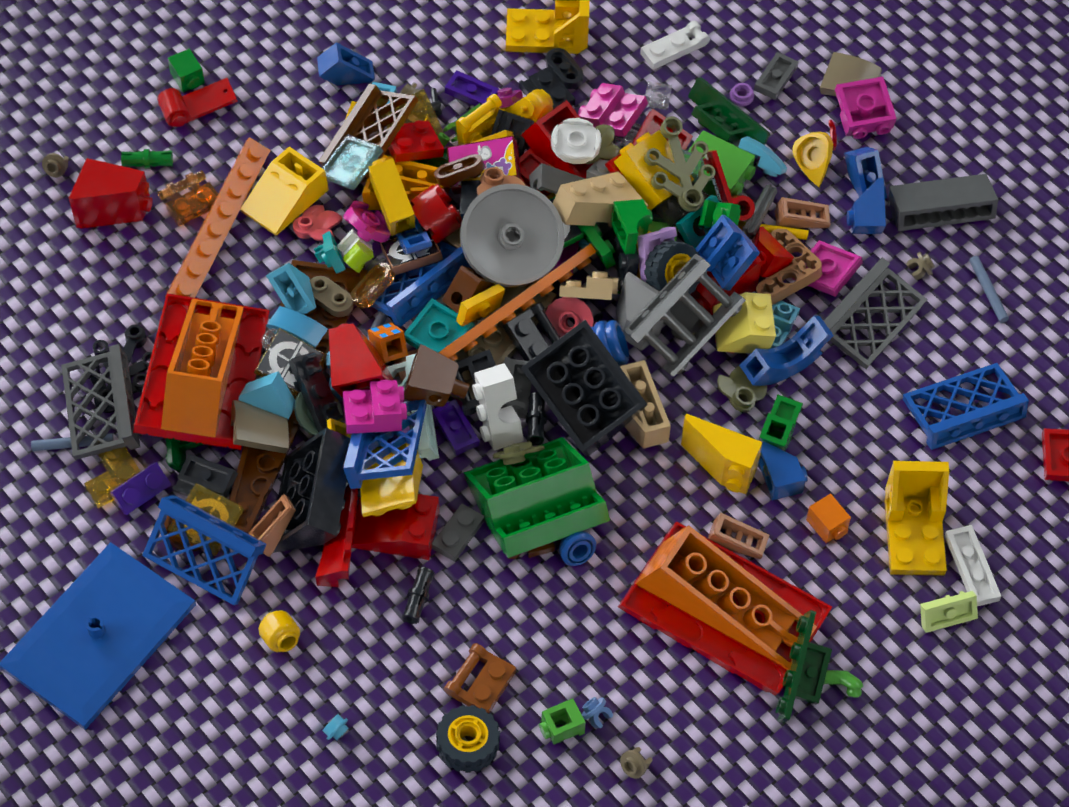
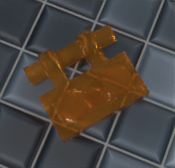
(191, 204)

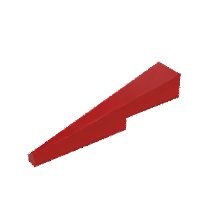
(337, 552)

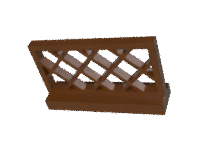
(365, 112)

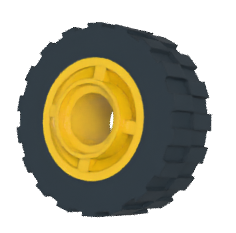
(666, 262)
(463, 754)

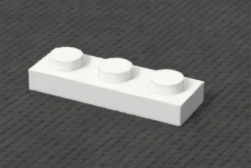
(972, 564)

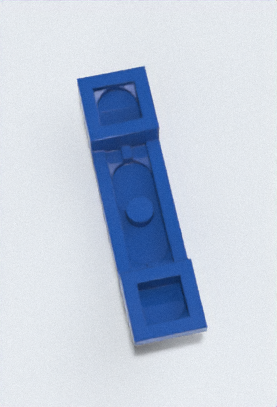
(414, 239)

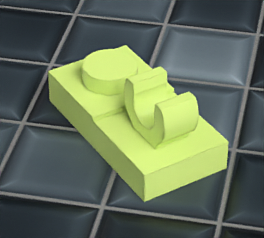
(949, 611)

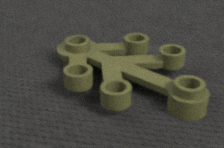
(680, 168)

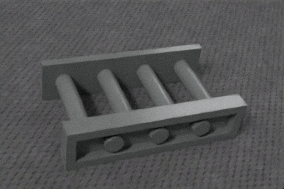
(677, 290)

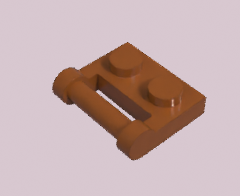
(488, 684)

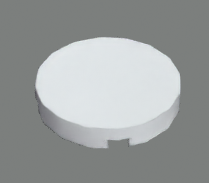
(576, 141)

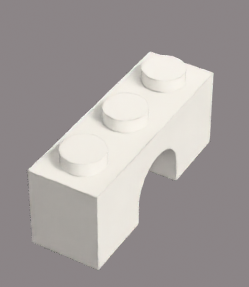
(494, 389)

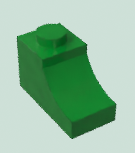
(629, 221)

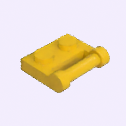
(479, 122)

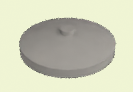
(512, 235)

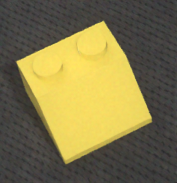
(750, 327)

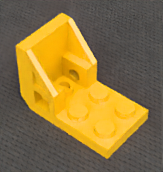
(549, 29)
(914, 517)

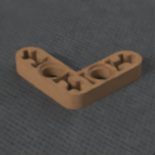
(797, 269)

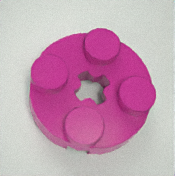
(368, 224)

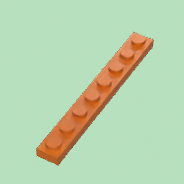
(219, 219)
(523, 301)

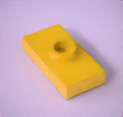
(480, 305)

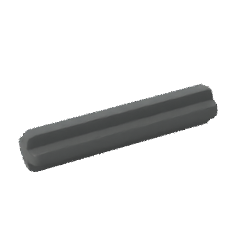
(761, 209)

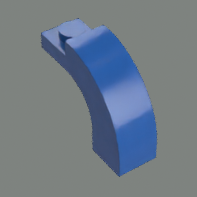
(781, 362)

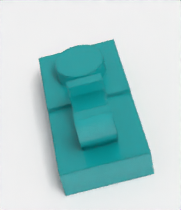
(329, 253)

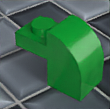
(713, 210)
(781, 422)

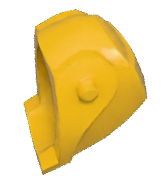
(532, 106)

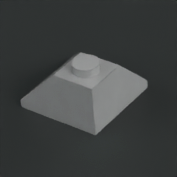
(632, 300)

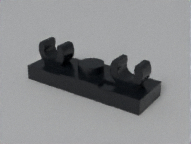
(315, 390)

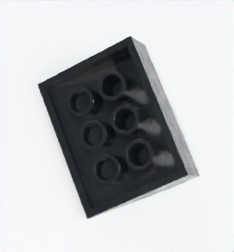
(585, 388)
(316, 487)

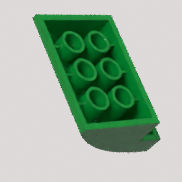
(537, 498)

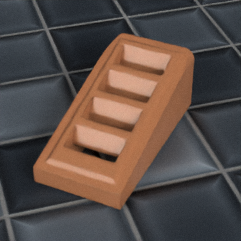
(786, 214)
(273, 524)
(735, 544)

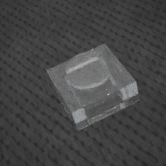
(658, 95)

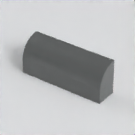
(942, 202)

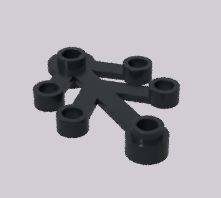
(132, 343)

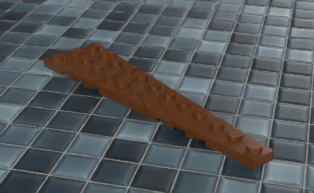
(261, 467)

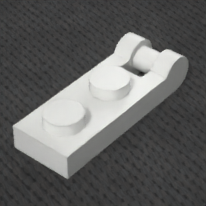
(674, 45)

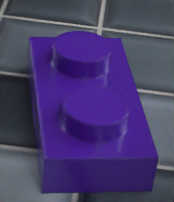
(469, 89)
(455, 427)
(140, 488)

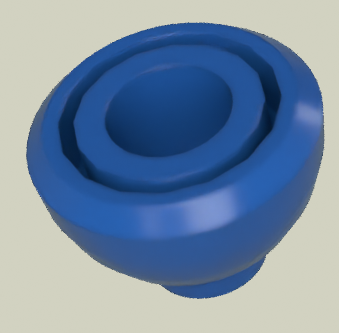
(577, 548)

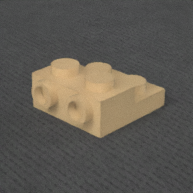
(597, 287)

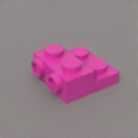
(613, 107)
(865, 107)
(375, 409)

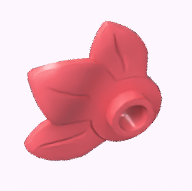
(315, 222)

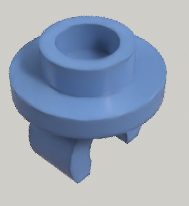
(592, 710)

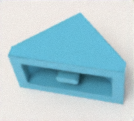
(293, 288)
(270, 395)

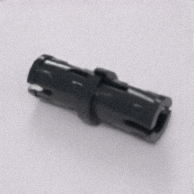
(536, 419)
(418, 595)

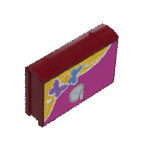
(495, 153)

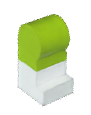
(355, 251)

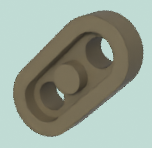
(327, 296)

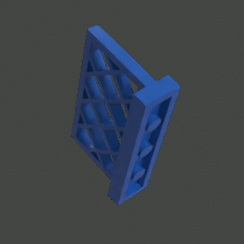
(418, 291)
(975, 419)
(361, 444)
(207, 526)

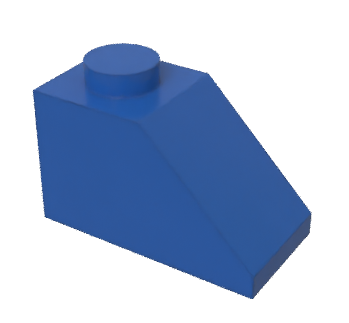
(344, 66)
(864, 168)
(868, 211)
(781, 472)

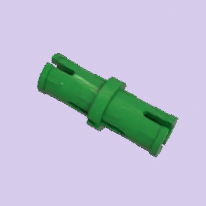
(147, 158)

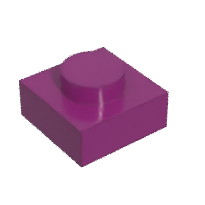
(509, 97)

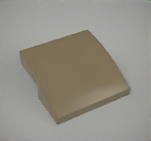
(845, 69)
(259, 428)

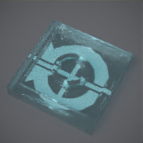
(351, 161)

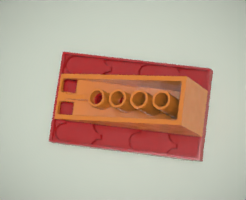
(198, 368)
(722, 606)

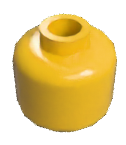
(279, 631)

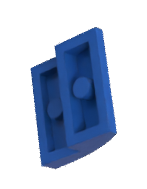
(727, 252)

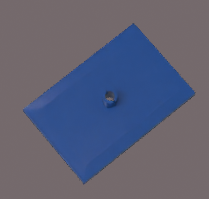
(97, 635)

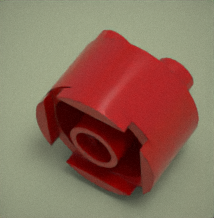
(435, 213)

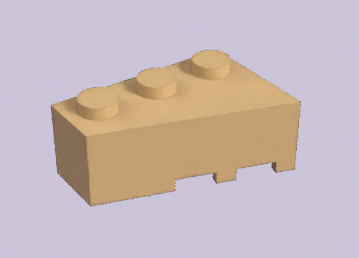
(592, 199)
(651, 424)

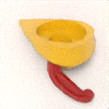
(815, 152)

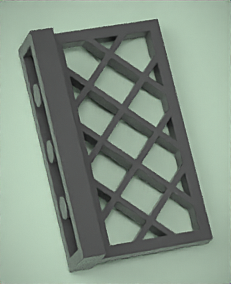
(859, 296)
(120, 393)

